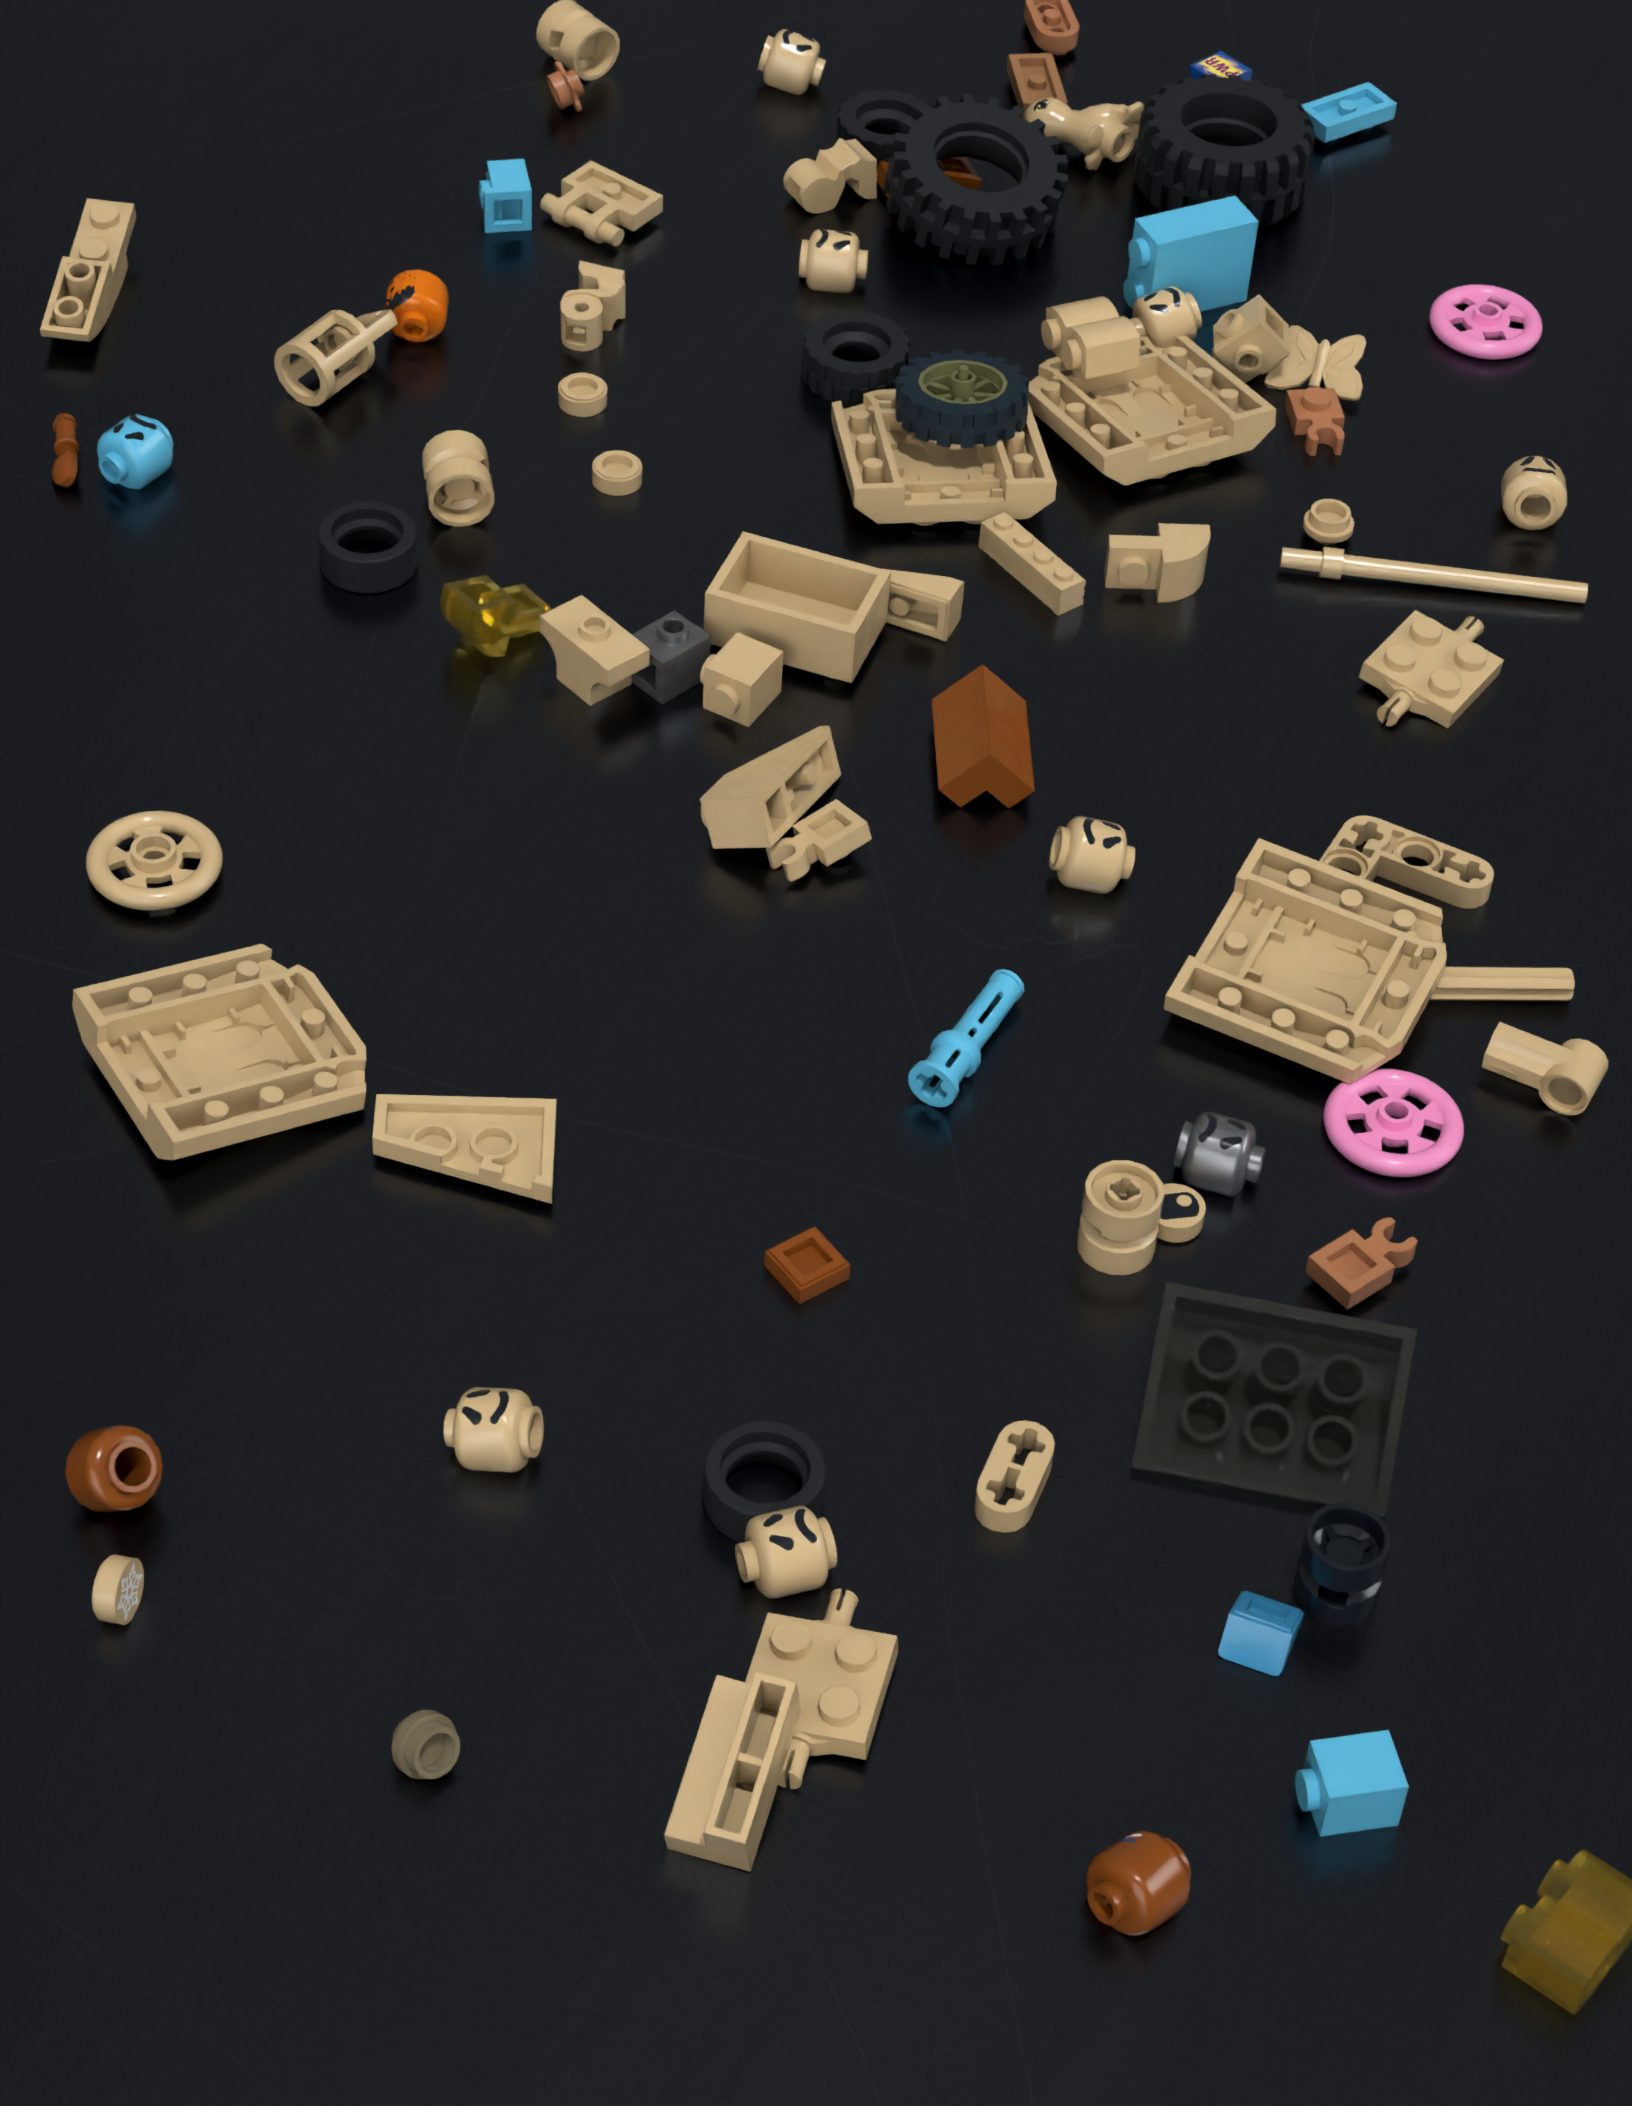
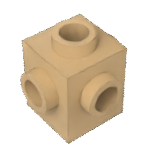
(1250, 339)

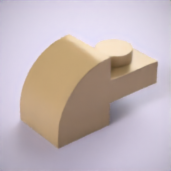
(1166, 562)

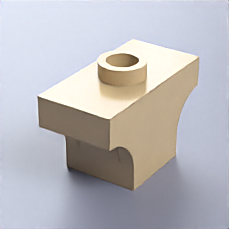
(592, 650)

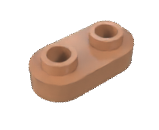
(1052, 25)

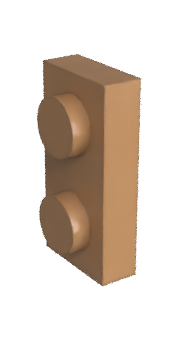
(1034, 78)

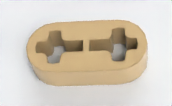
(1002, 1472)

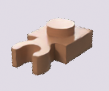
(1317, 415)
(1359, 1267)

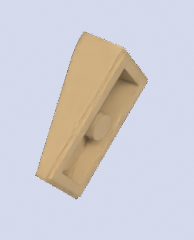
(925, 603)

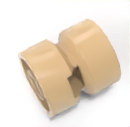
(578, 39)
(457, 478)
(1120, 1217)

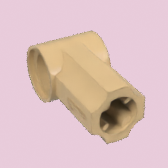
(1562, 1074)

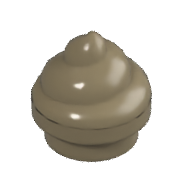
(425, 1745)

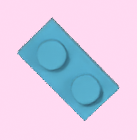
(1349, 111)

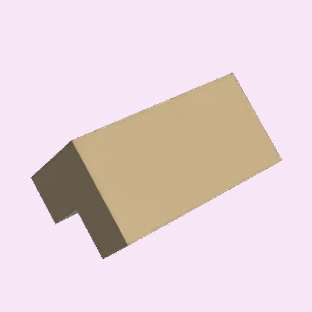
(734, 1769)

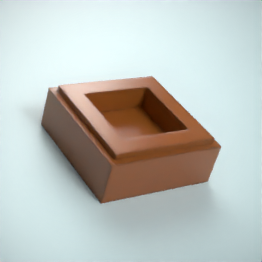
(807, 1265)

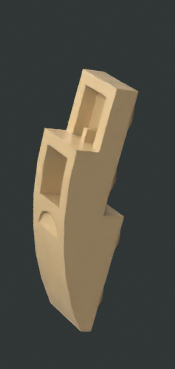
(92, 273)

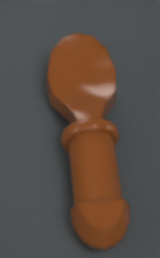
(66, 448)

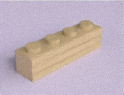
(1032, 563)

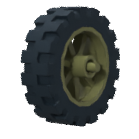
(962, 398)

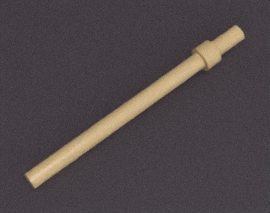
(1333, 563)

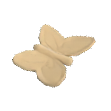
(1320, 361)

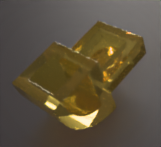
(491, 613)

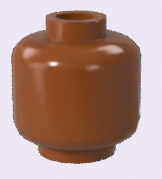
(114, 1469)
(1138, 1882)

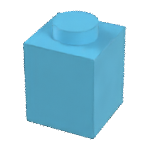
(1352, 1783)

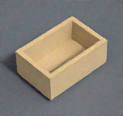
(801, 602)

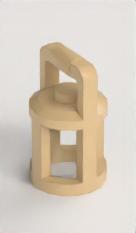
(342, 345)

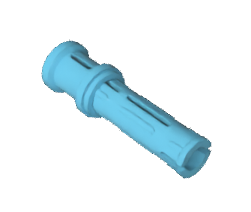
(997, 998)

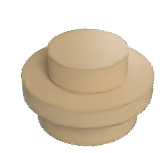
(1329, 521)

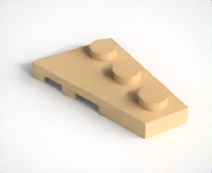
(472, 1138)

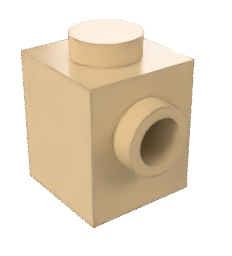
(742, 679)

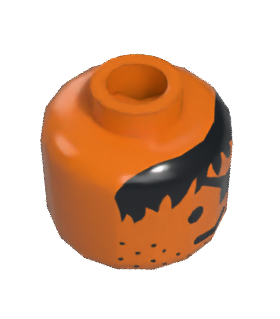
(417, 302)

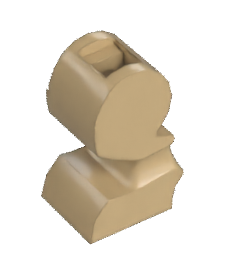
(820, 182)
(592, 306)

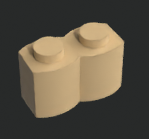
(1091, 338)

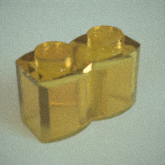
(1572, 1931)

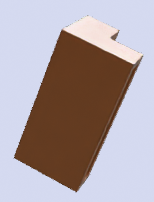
(982, 740)

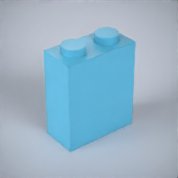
(1196, 249)

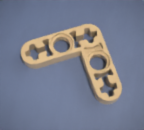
(1384, 857)

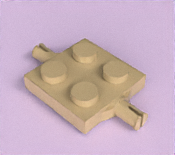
(1430, 669)
(838, 1677)

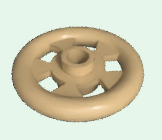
(154, 860)

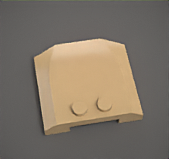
(1153, 419)
(922, 483)
(1314, 965)
(222, 1050)

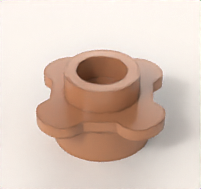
(565, 87)

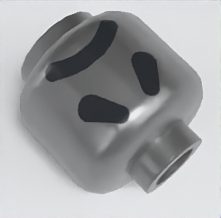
(1218, 1154)

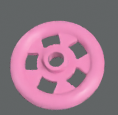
(1485, 322)
(1383, 1129)

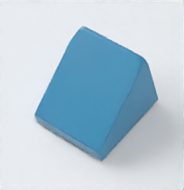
(1260, 1633)

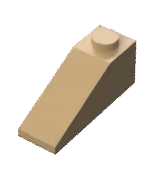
(770, 793)

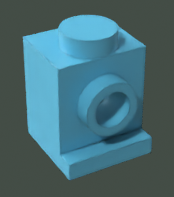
(506, 197)

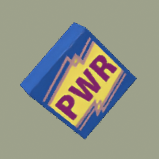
(1221, 65)

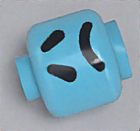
(135, 451)

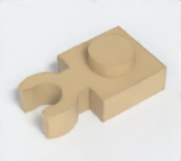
(821, 836)

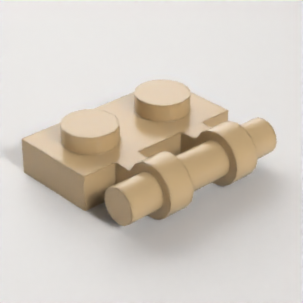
(609, 196)

